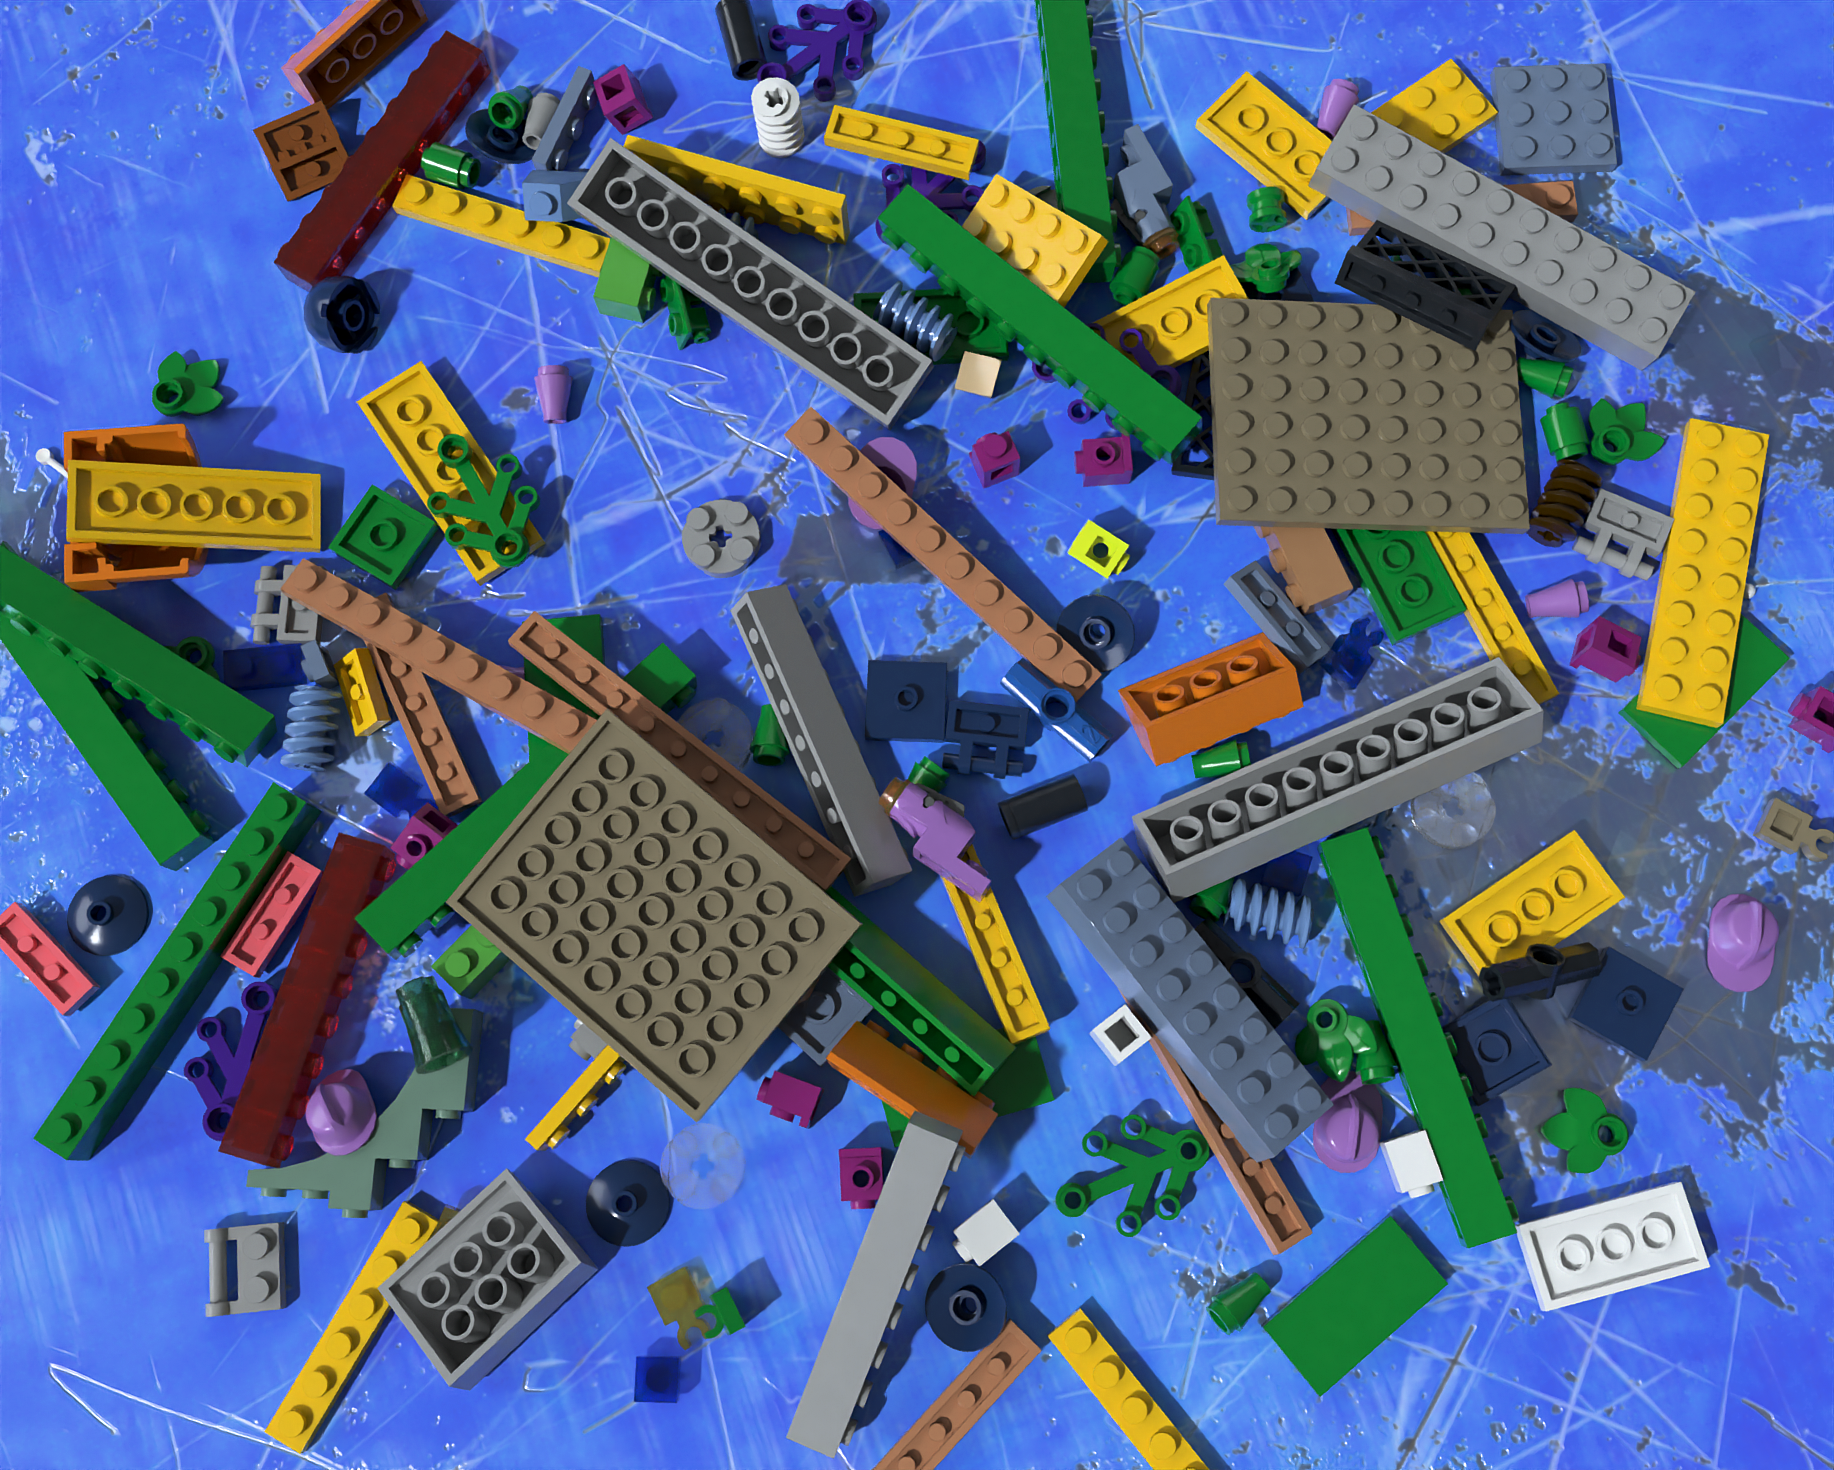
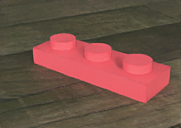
(273, 915)
(44, 960)

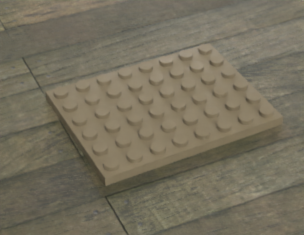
(1362, 421)
(653, 914)

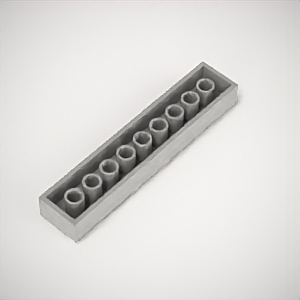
(1460, 211)
(750, 284)
(1337, 779)

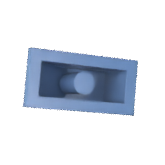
(548, 193)

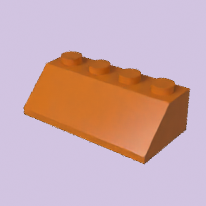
(351, 47)
(1211, 698)
(909, 1085)

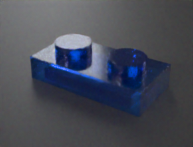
(264, 667)

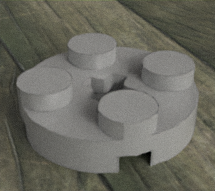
(739, 550)

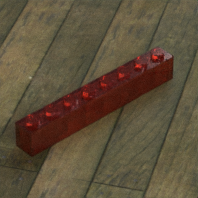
(391, 149)
(307, 1004)

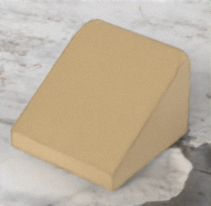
(978, 374)

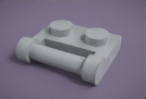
(258, 1264)

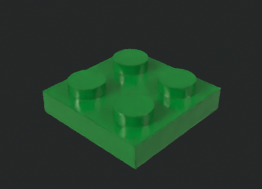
(383, 537)

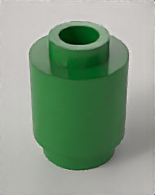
(450, 166)
(1134, 275)
(1565, 432)

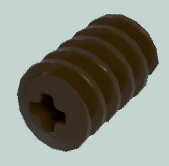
(1563, 503)

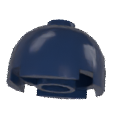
(342, 313)

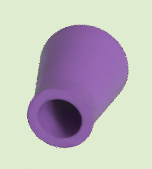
(1336, 104)
(554, 392)
(1561, 600)

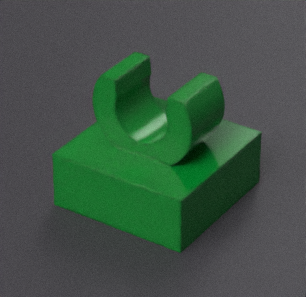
(725, 1313)

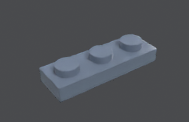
(566, 122)
(1277, 616)

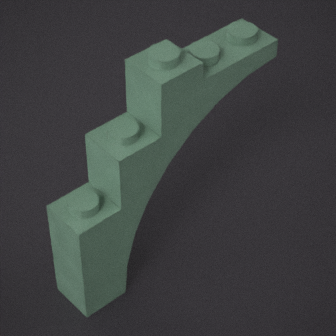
(399, 1135)

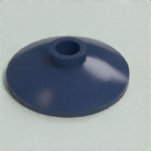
(496, 142)
(1544, 337)
(1104, 651)
(123, 922)
(648, 1208)
(948, 1310)

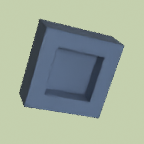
(319, 665)

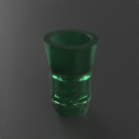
(431, 1026)

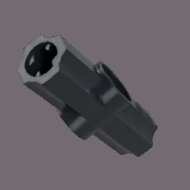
(1540, 971)
(1262, 989)

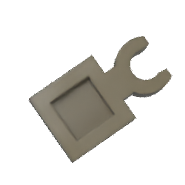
(1789, 829)

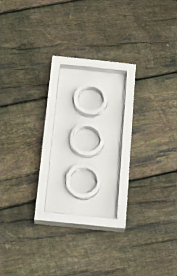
(1611, 1246)

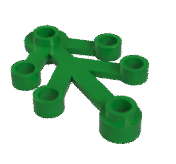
(486, 508)
(1138, 1171)

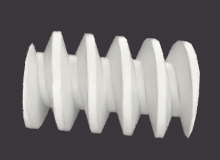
(778, 117)

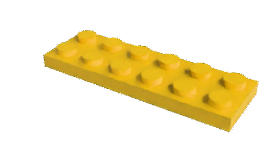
(750, 192)
(411, 421)
(193, 507)

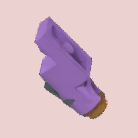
(942, 833)

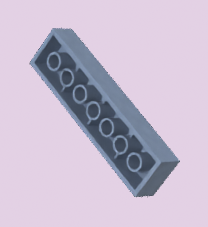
(1190, 1001)

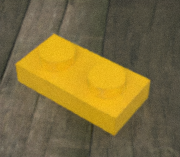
(362, 692)

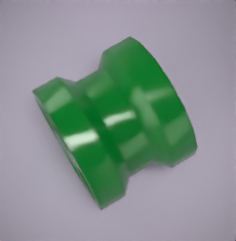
(1266, 209)

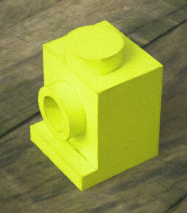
(1083, 550)

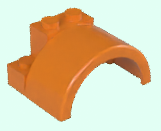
(103, 565)

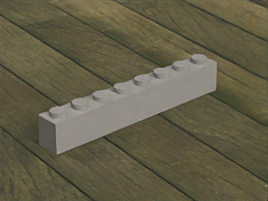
(820, 738)
(874, 1284)

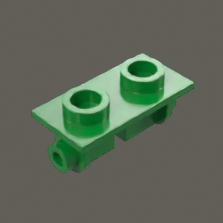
(1192, 227)
(683, 320)

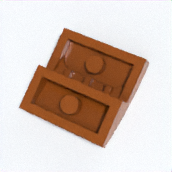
(303, 150)

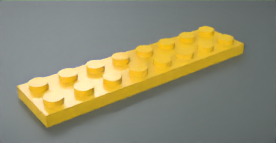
(1703, 573)

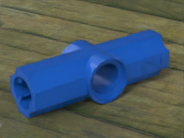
(1075, 727)

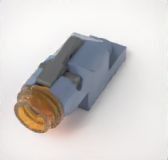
(1142, 196)

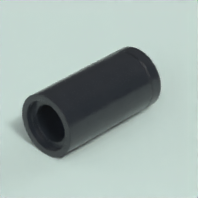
(740, 38)
(1042, 806)

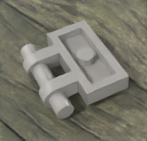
(1625, 523)
(294, 621)

